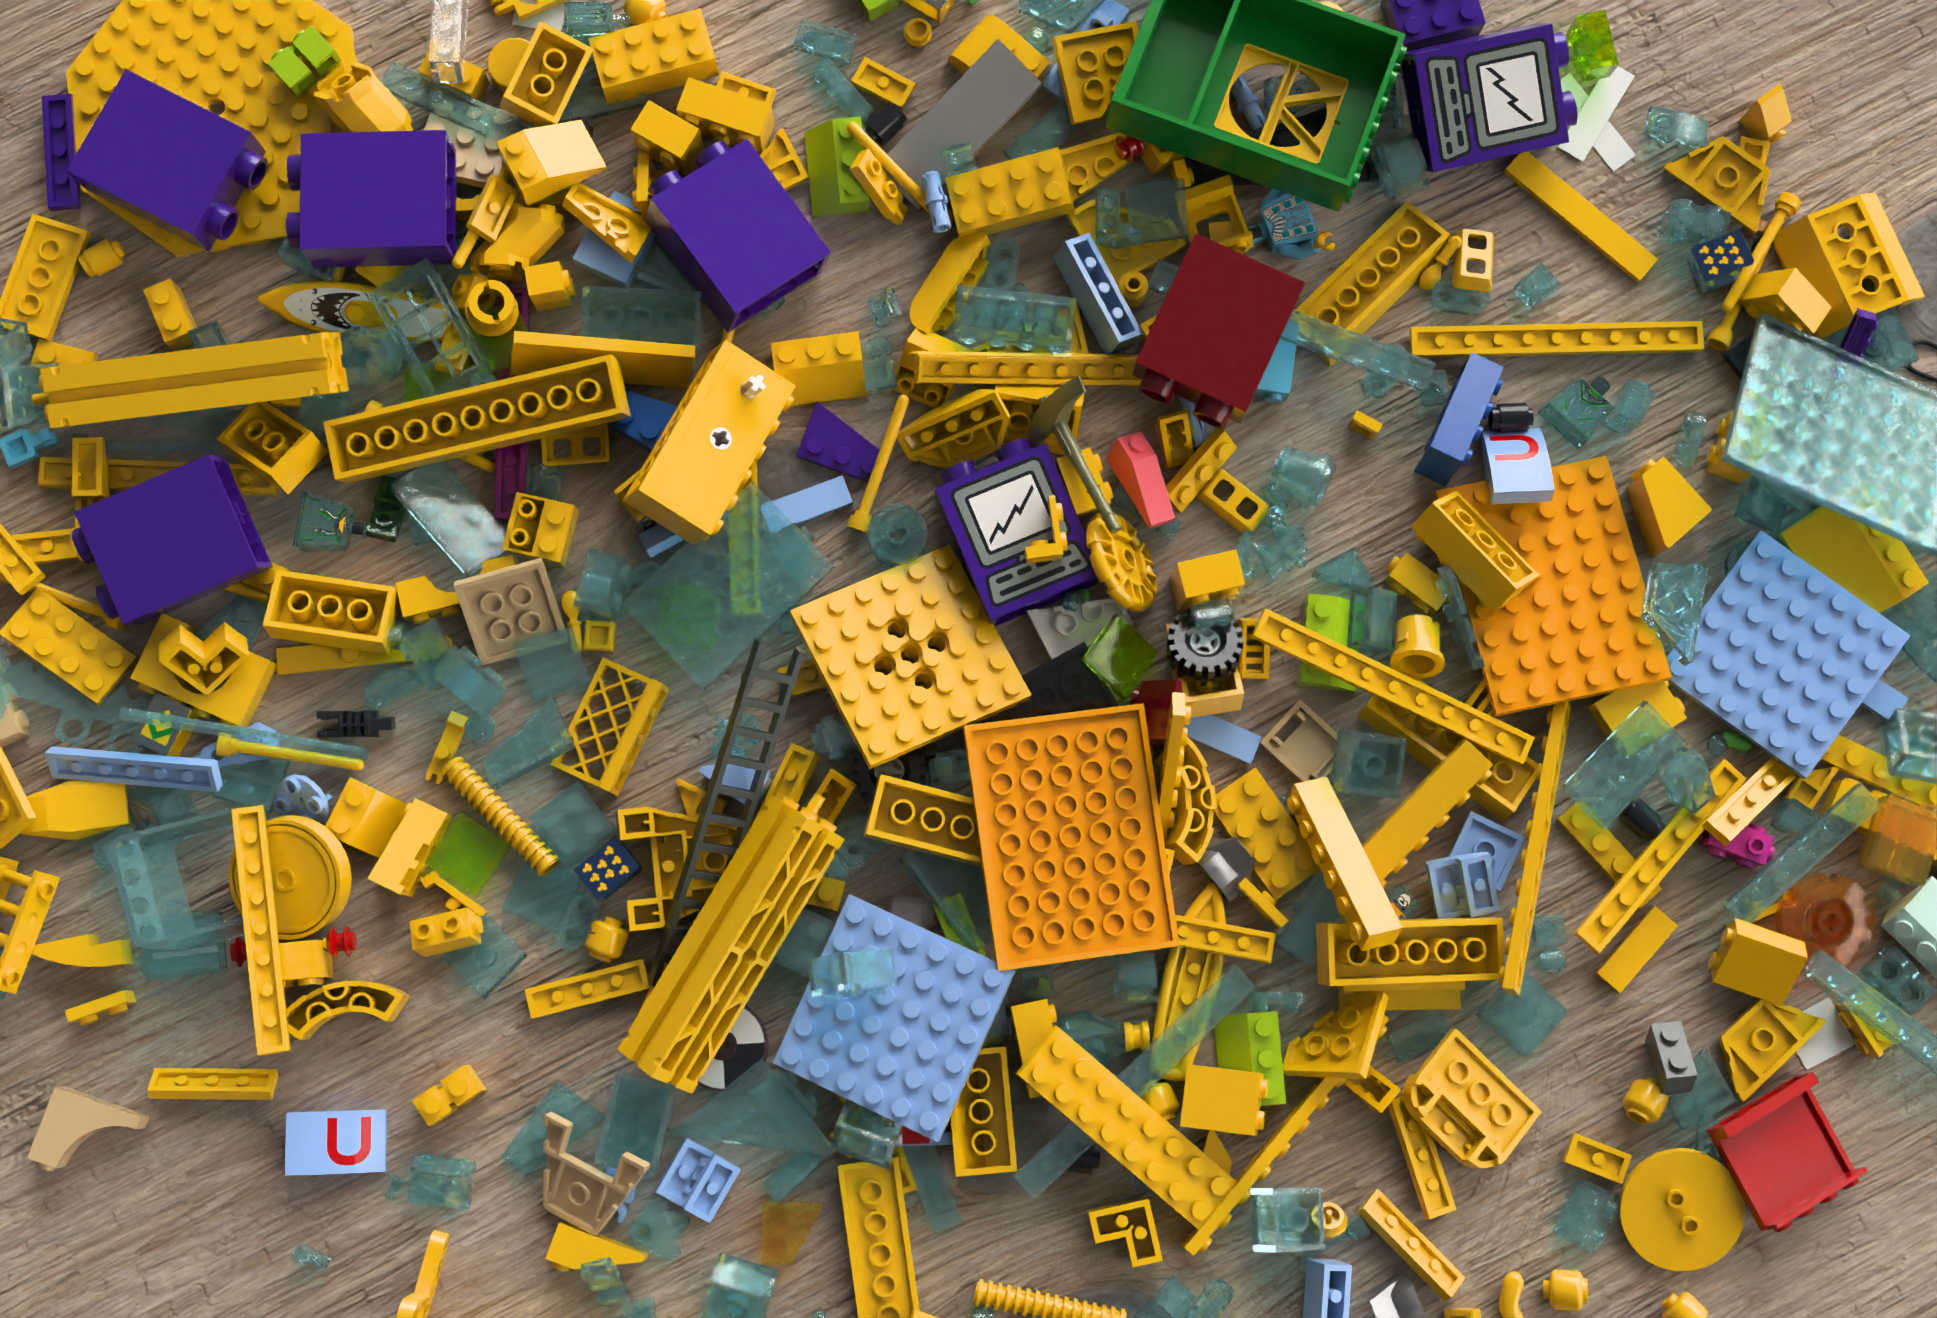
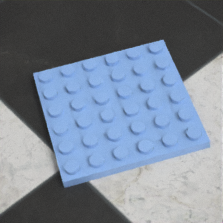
(1785, 654)
(904, 1048)

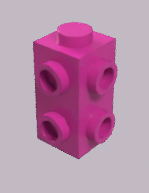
(1749, 847)

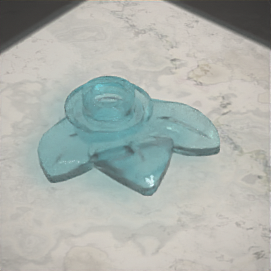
(853, 836)
(663, 1226)

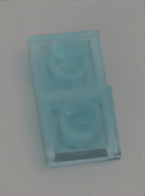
(1674, 125)

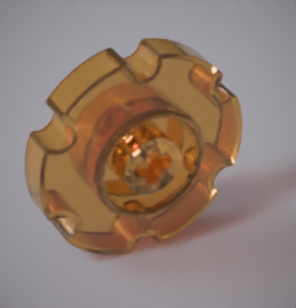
(1832, 899)

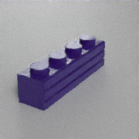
(1859, 332)

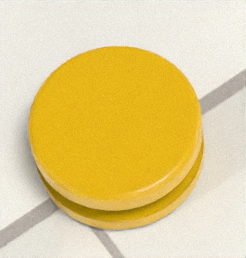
(504, 60)

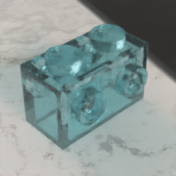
(1693, 223)
(833, 739)
(1686, 778)

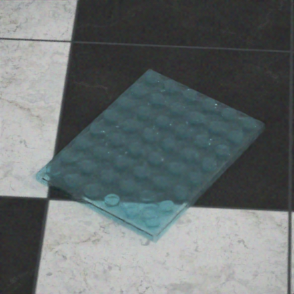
(1838, 432)

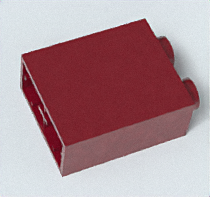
(1216, 331)

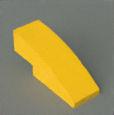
(86, 952)

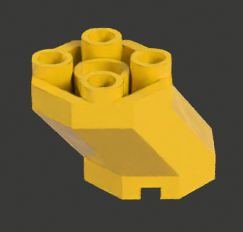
(361, 102)
(520, 243)

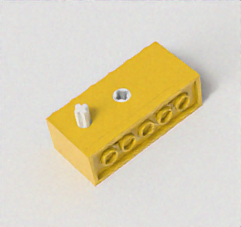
(710, 444)

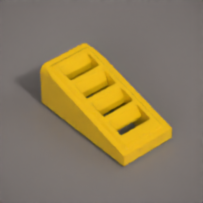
(1264, 648)

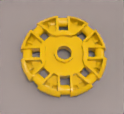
(1121, 564)

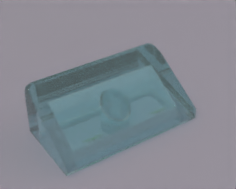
(1418, 1036)
(791, 1174)

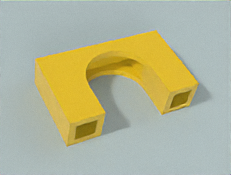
(232, 702)

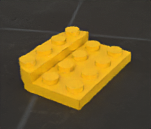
(1468, 1103)

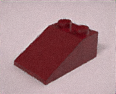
(1157, 701)

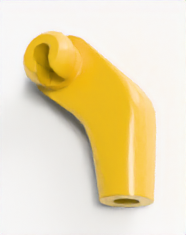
(1510, 1295)

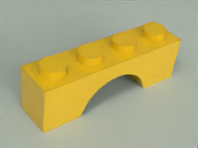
(421, 599)

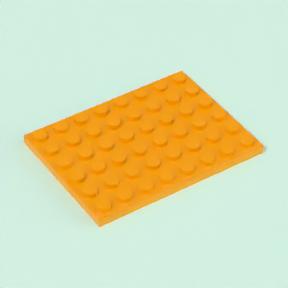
(1581, 618)
(1070, 836)

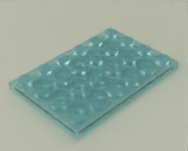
(728, 589)

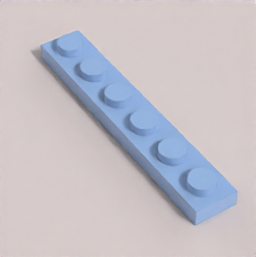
(134, 769)

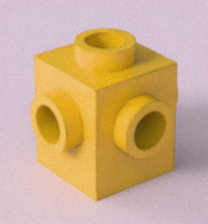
(462, 288)

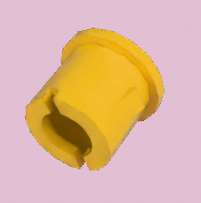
(484, 323)
(1417, 647)

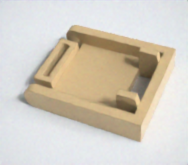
(1308, 749)

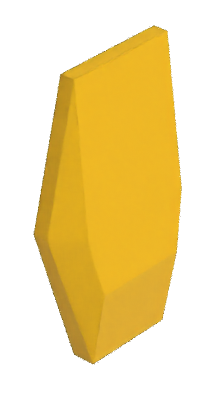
(78, 810)

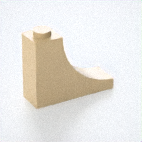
(71, 1120)

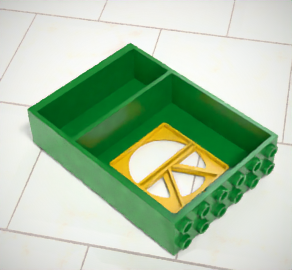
(1196, 49)

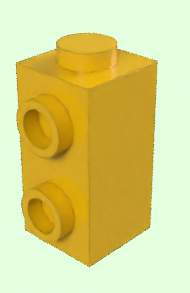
(1416, 582)
(446, 932)

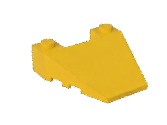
(668, 844)

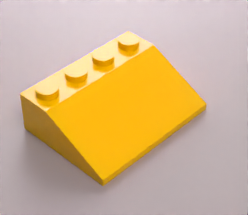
(1856, 557)

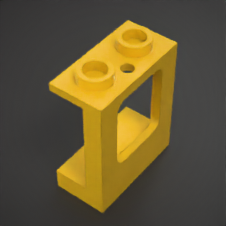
(1213, 199)

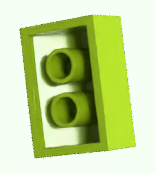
(829, 159)
(1329, 618)
(1253, 1045)

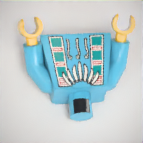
(1288, 227)

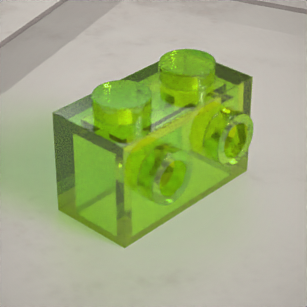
(1592, 46)

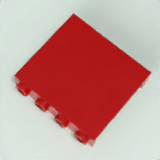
(1784, 1154)

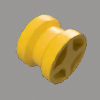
(1136, 1036)

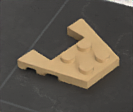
(580, 1190)

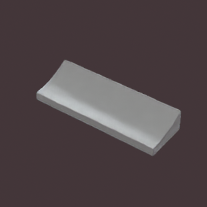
(967, 112)

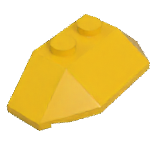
(957, 430)

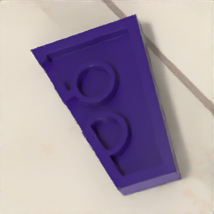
(837, 446)

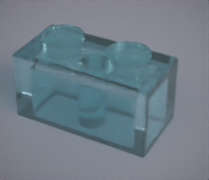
(1211, 614)

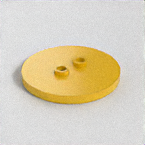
(1681, 1209)

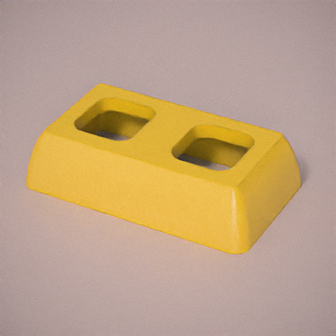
(1472, 281)
(577, 453)
(1227, 509)

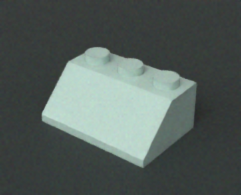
(1914, 924)

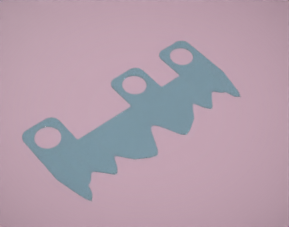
(50, 690)

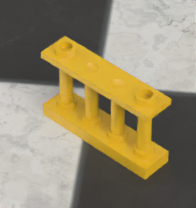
(28, 919)

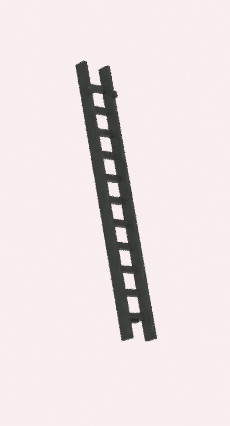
(752, 795)

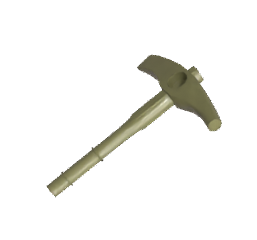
(1052, 418)

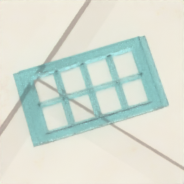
(402, 284)

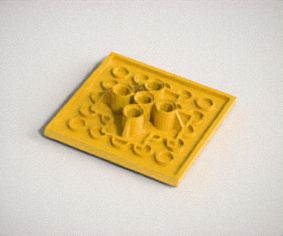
(928, 606)

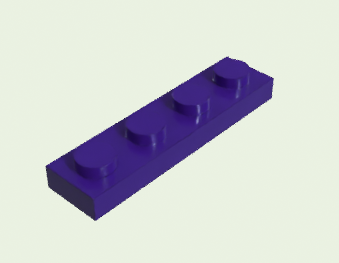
(60, 150)

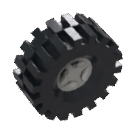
(1223, 648)
(908, 767)

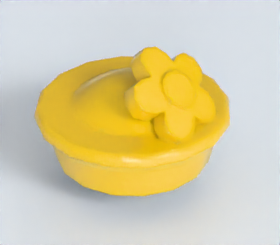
(1334, 1220)

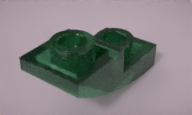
(387, 513)

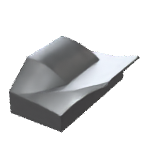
(1226, 865)
(1397, 1300)

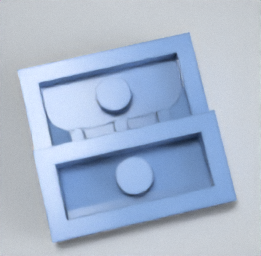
(1462, 885)
(697, 1179)

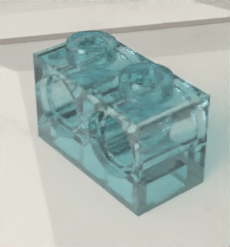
(1901, 974)

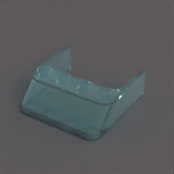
(154, 888)

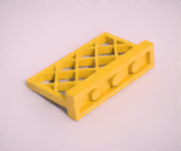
(635, 730)

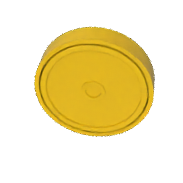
(307, 875)

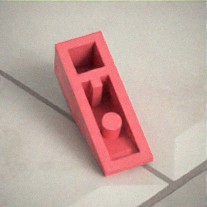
(1142, 478)

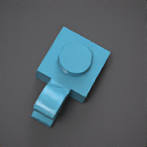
(22, 446)

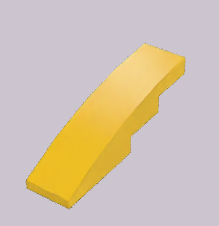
(89, 473)

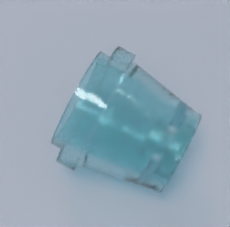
(1303, 475)

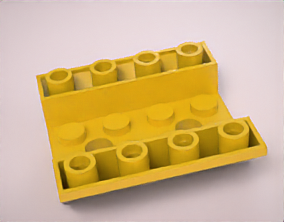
(1840, 265)

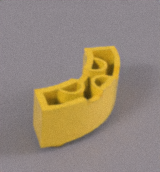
(1194, 808)
(343, 997)

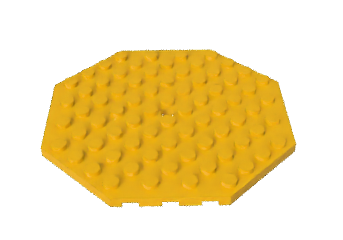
(212, 57)

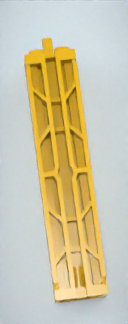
(192, 379)
(732, 942)

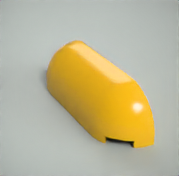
(960, 264)

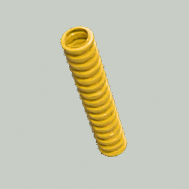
(500, 816)
(1039, 1304)

